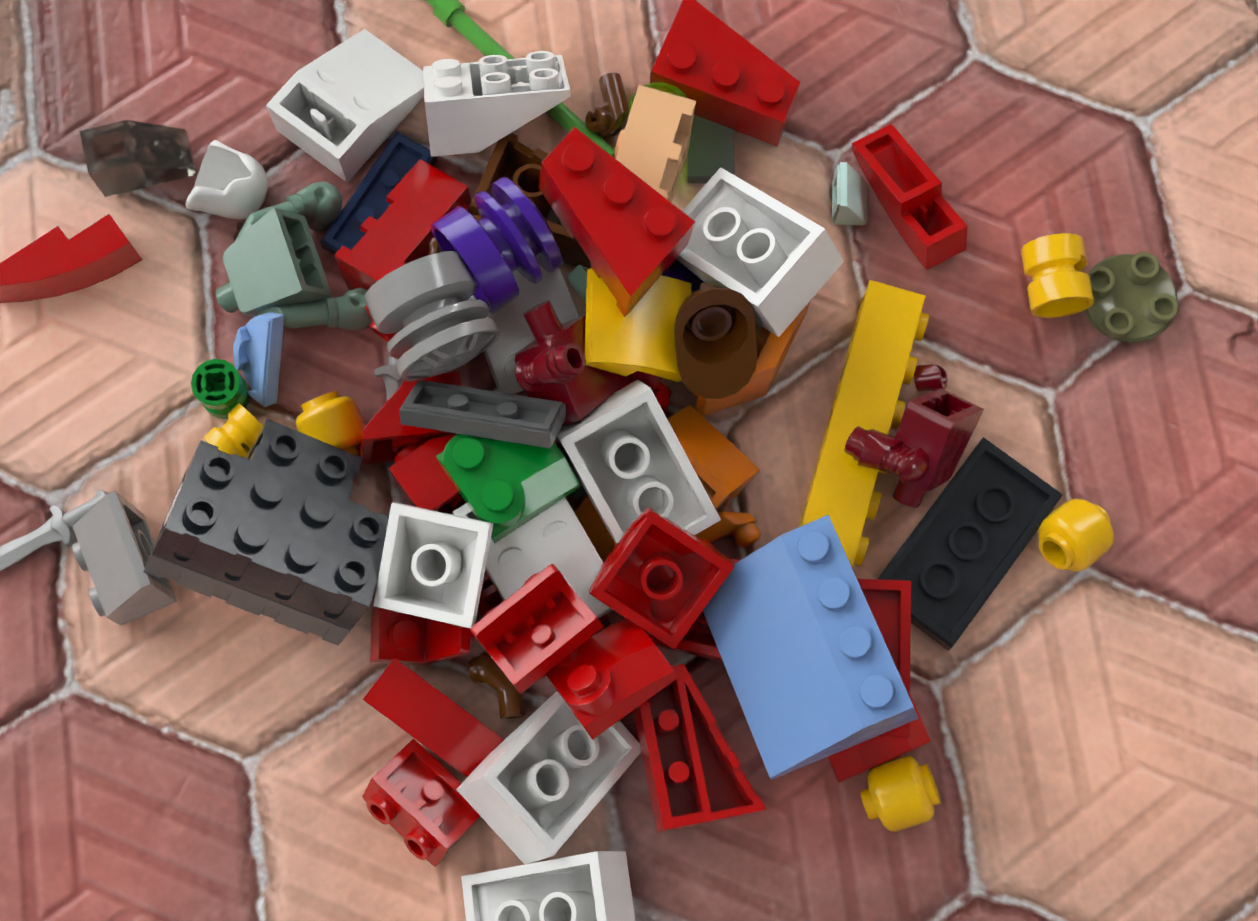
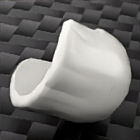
(228, 183)

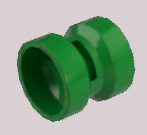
(224, 394)

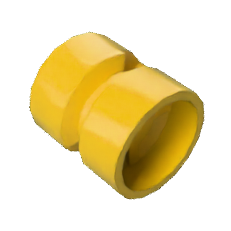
(1056, 269)

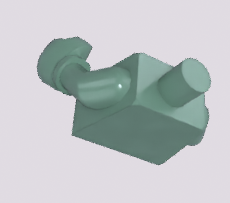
(279, 269)

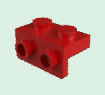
(536, 627)

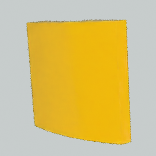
(639, 340)

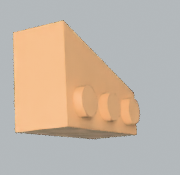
(657, 138)

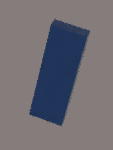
(371, 194)

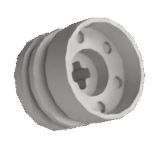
(431, 315)

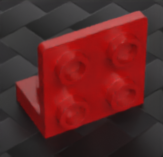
(415, 638)

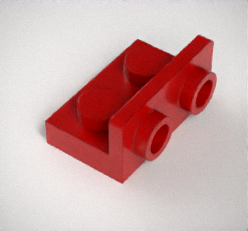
(420, 803)

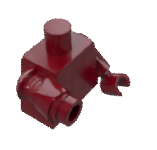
(556, 367)
(927, 440)

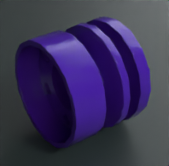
(505, 240)

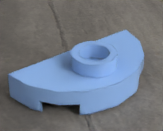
(259, 355)

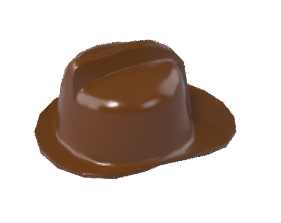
(715, 341)

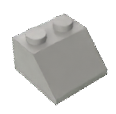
(115, 550)

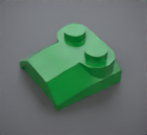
(506, 479)

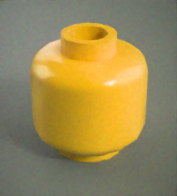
(333, 421)
(1075, 535)
(900, 794)

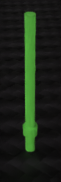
(453, 14)

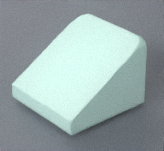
(849, 196)

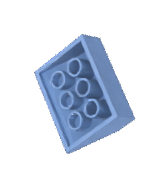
(805, 650)

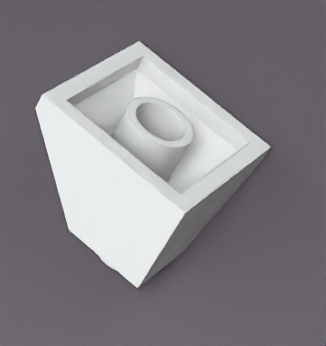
(433, 565)

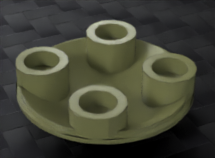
(1131, 297)

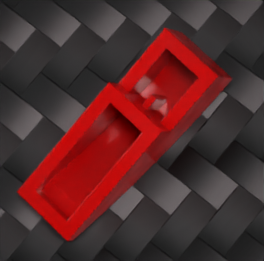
(911, 196)
(65, 265)
(431, 718)

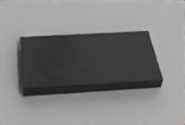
(970, 540)

